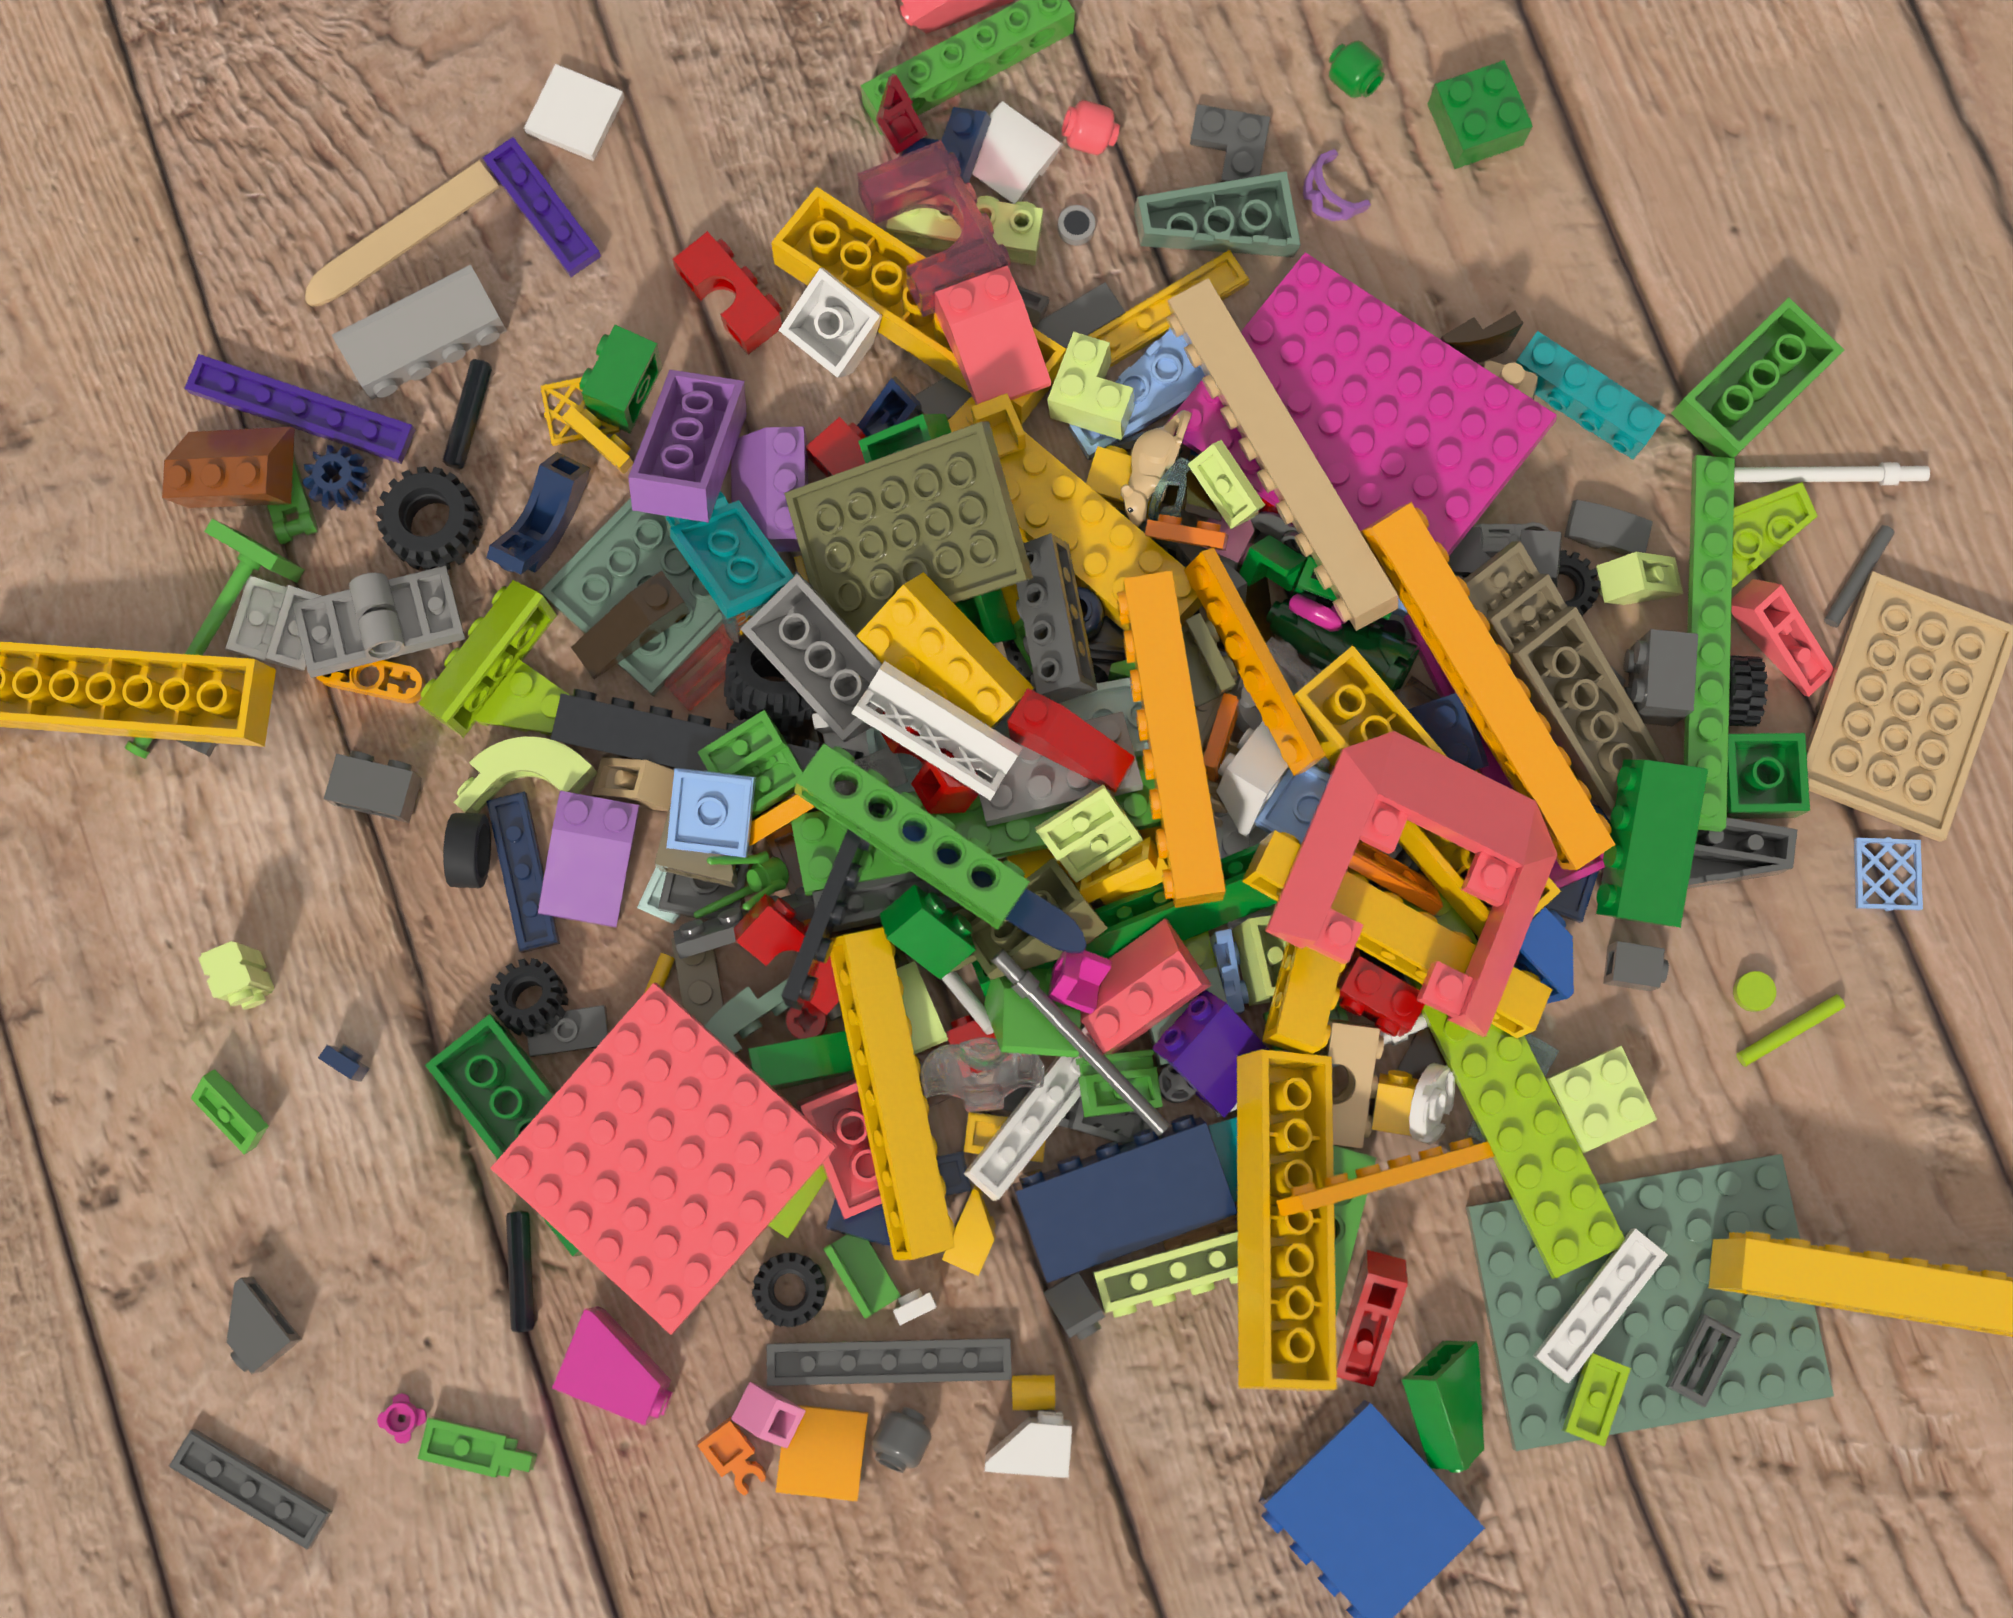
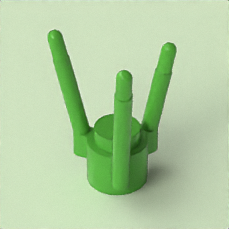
(765, 876)

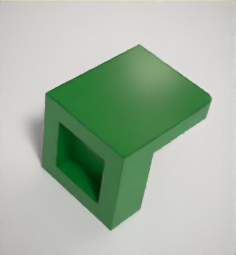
(1272, 560)

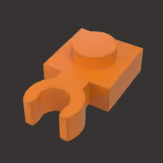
(729, 1451)

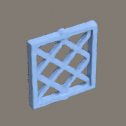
(1860, 874)

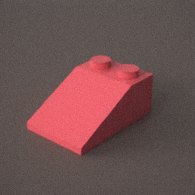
(992, 336)
(850, 1166)

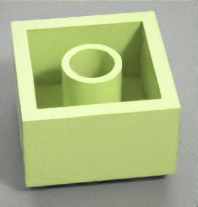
(1601, 1098)

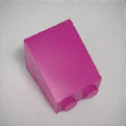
(612, 1370)

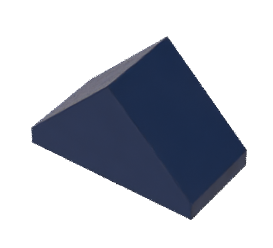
(890, 408)

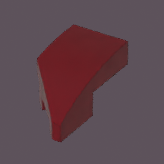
(898, 118)

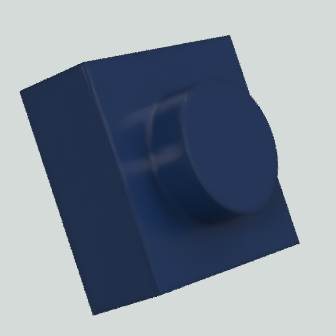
(345, 1060)

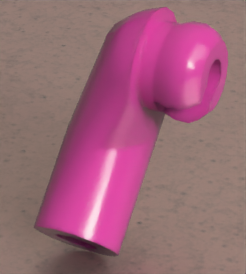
(1316, 613)

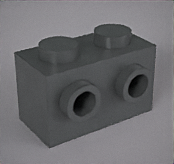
(373, 787)

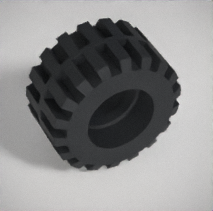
(417, 492)
(751, 694)

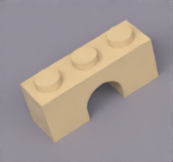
(1356, 1048)

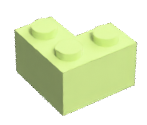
(1084, 395)

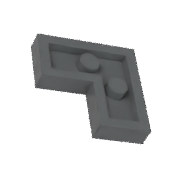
(1235, 132)

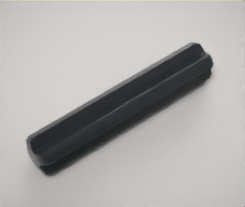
(467, 414)
(520, 1271)

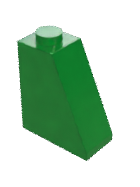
(803, 1060)
(1448, 1404)

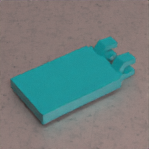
(731, 557)

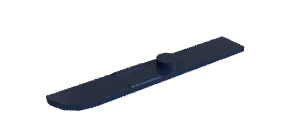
(1030, 913)

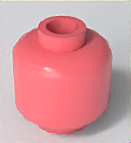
(1090, 127)

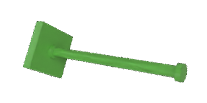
(251, 557)

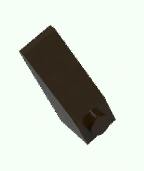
(630, 624)

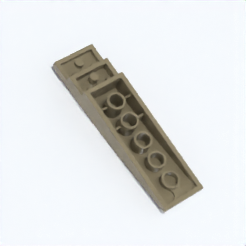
(1562, 670)

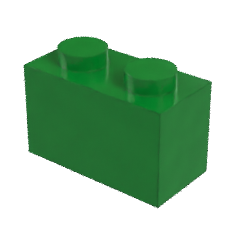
(928, 931)

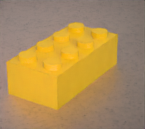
(944, 651)

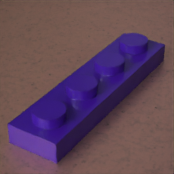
(542, 207)

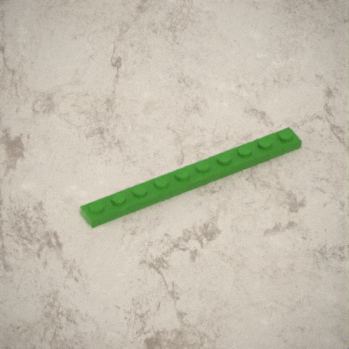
(1711, 619)

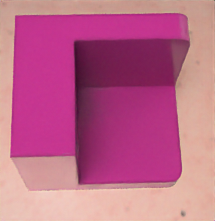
(1077, 980)

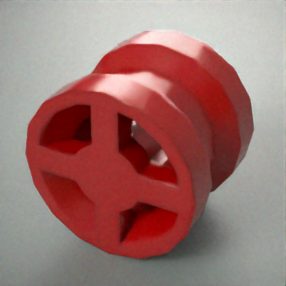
(811, 1024)

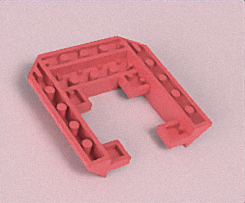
(1370, 800)

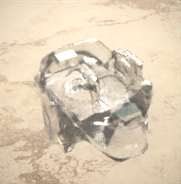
(949, 1073)

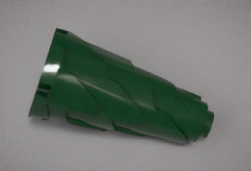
(1384, 651)

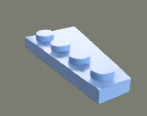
(1160, 385)

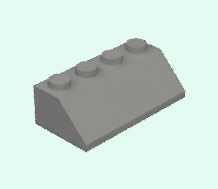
(420, 333)
(816, 654)

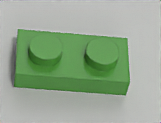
(229, 1111)

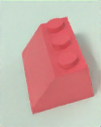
(1143, 988)

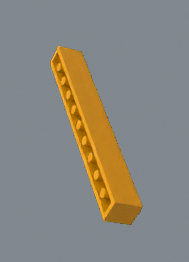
(1486, 683)

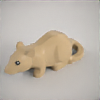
(1150, 460)

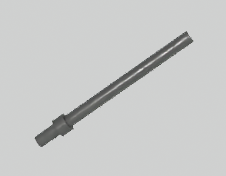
(1026, 986)

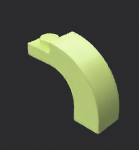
(521, 759)

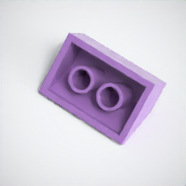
(761, 472)

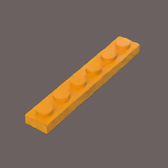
(1254, 662)
(1372, 1179)

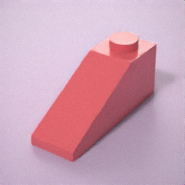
(1781, 634)

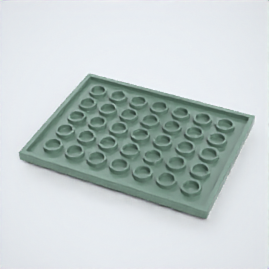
(1681, 1212)

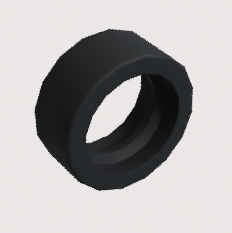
(467, 850)

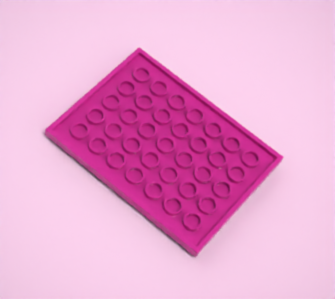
(1380, 406)

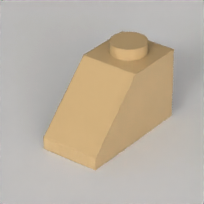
(634, 783)

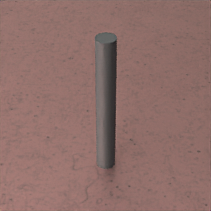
(1859, 576)

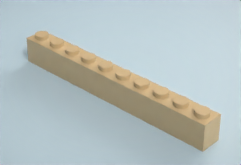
(1282, 455)

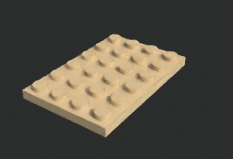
(1907, 706)

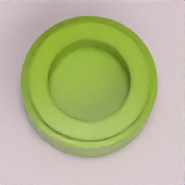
(1754, 991)

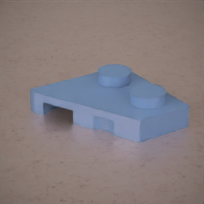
(1227, 959)

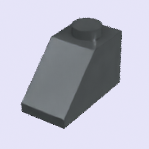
(257, 1328)

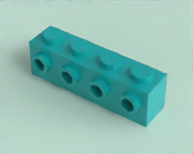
(1589, 396)

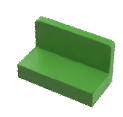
(862, 1274)

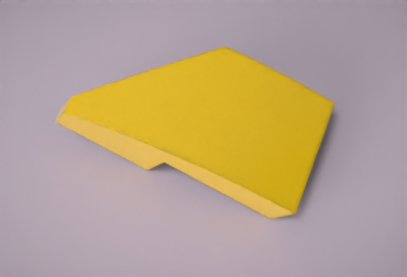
(972, 1235)

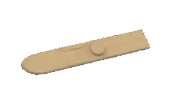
(400, 234)

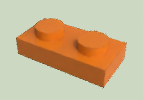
(1170, 529)

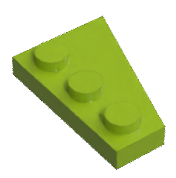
(1766, 526)

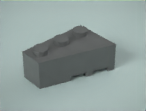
(1741, 853)

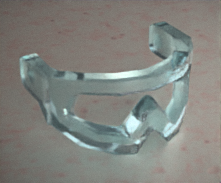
(1174, 476)

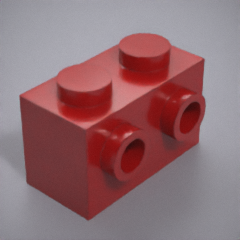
(1379, 997)

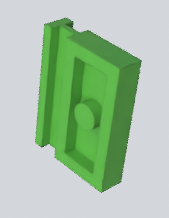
(1101, 1099)

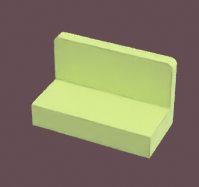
(1226, 484)

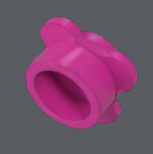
(401, 1430)

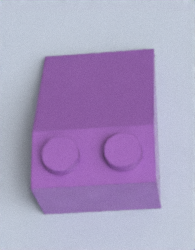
(588, 859)

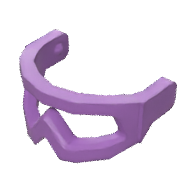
(1348, 208)

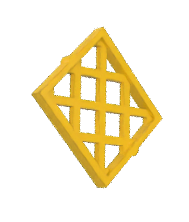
(550, 414)

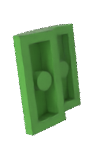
(756, 751)

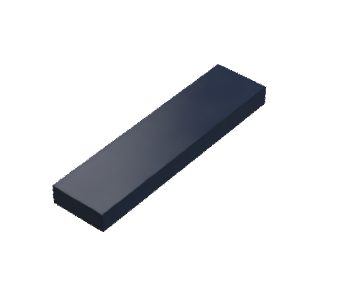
(521, 870)

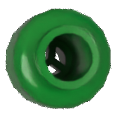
(1356, 69)

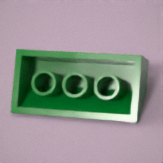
(1654, 841)

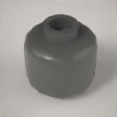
(901, 1440)

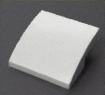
(1014, 153)
(267, 624)

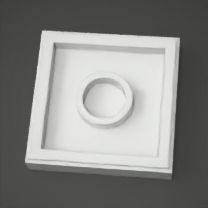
(574, 112)

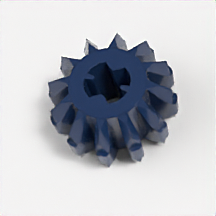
(323, 486)

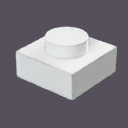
(914, 1305)

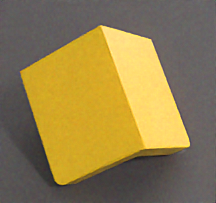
(1004, 423)

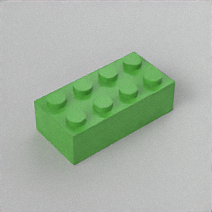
(1757, 380)

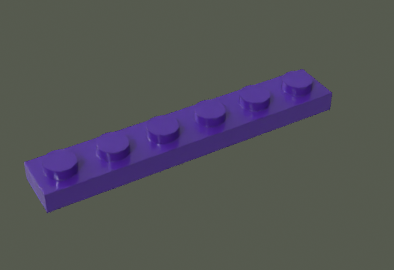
(299, 408)

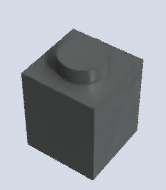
(1635, 966)

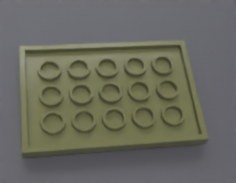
(907, 514)

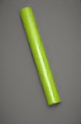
(1790, 1030)

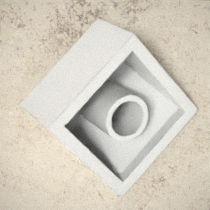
(832, 324)
(1251, 777)
(1034, 1448)

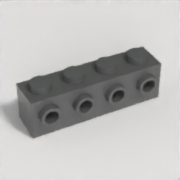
(1054, 623)

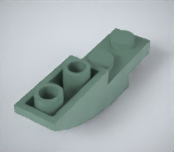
(743, 1013)

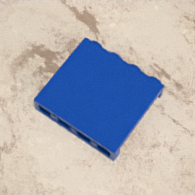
(1371, 1516)

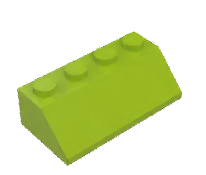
(487, 656)

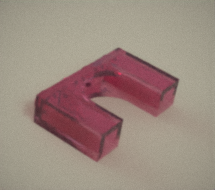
(933, 180)

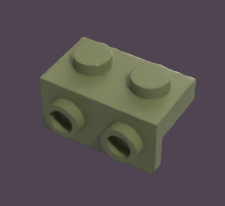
(1208, 670)

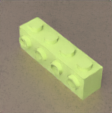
(1014, 226)
(1166, 1273)

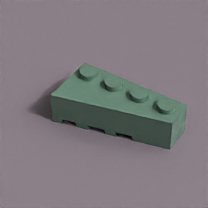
(1233, 215)

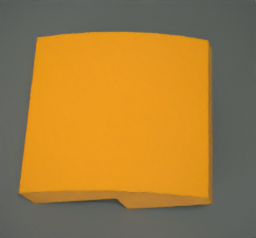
(824, 1454)

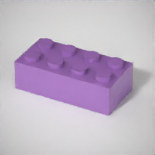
(688, 446)

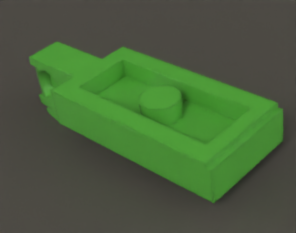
(473, 1449)

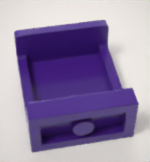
(1206, 1047)

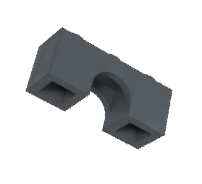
(1541, 546)

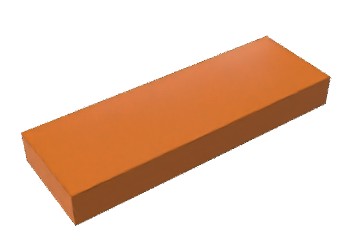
(1396, 877)

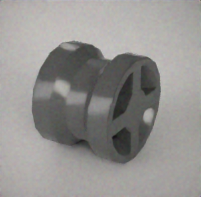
(1177, 1083)

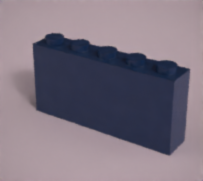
(1124, 1197)

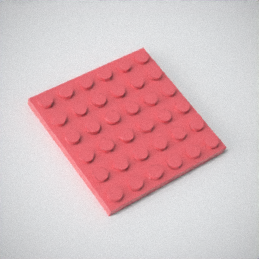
(663, 1158)

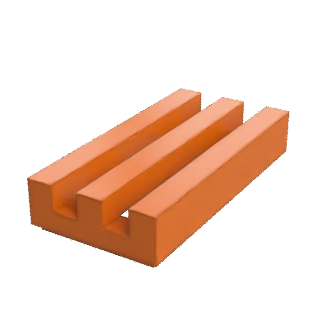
(1221, 735)

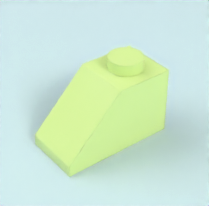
(1639, 578)

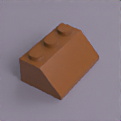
(231, 468)

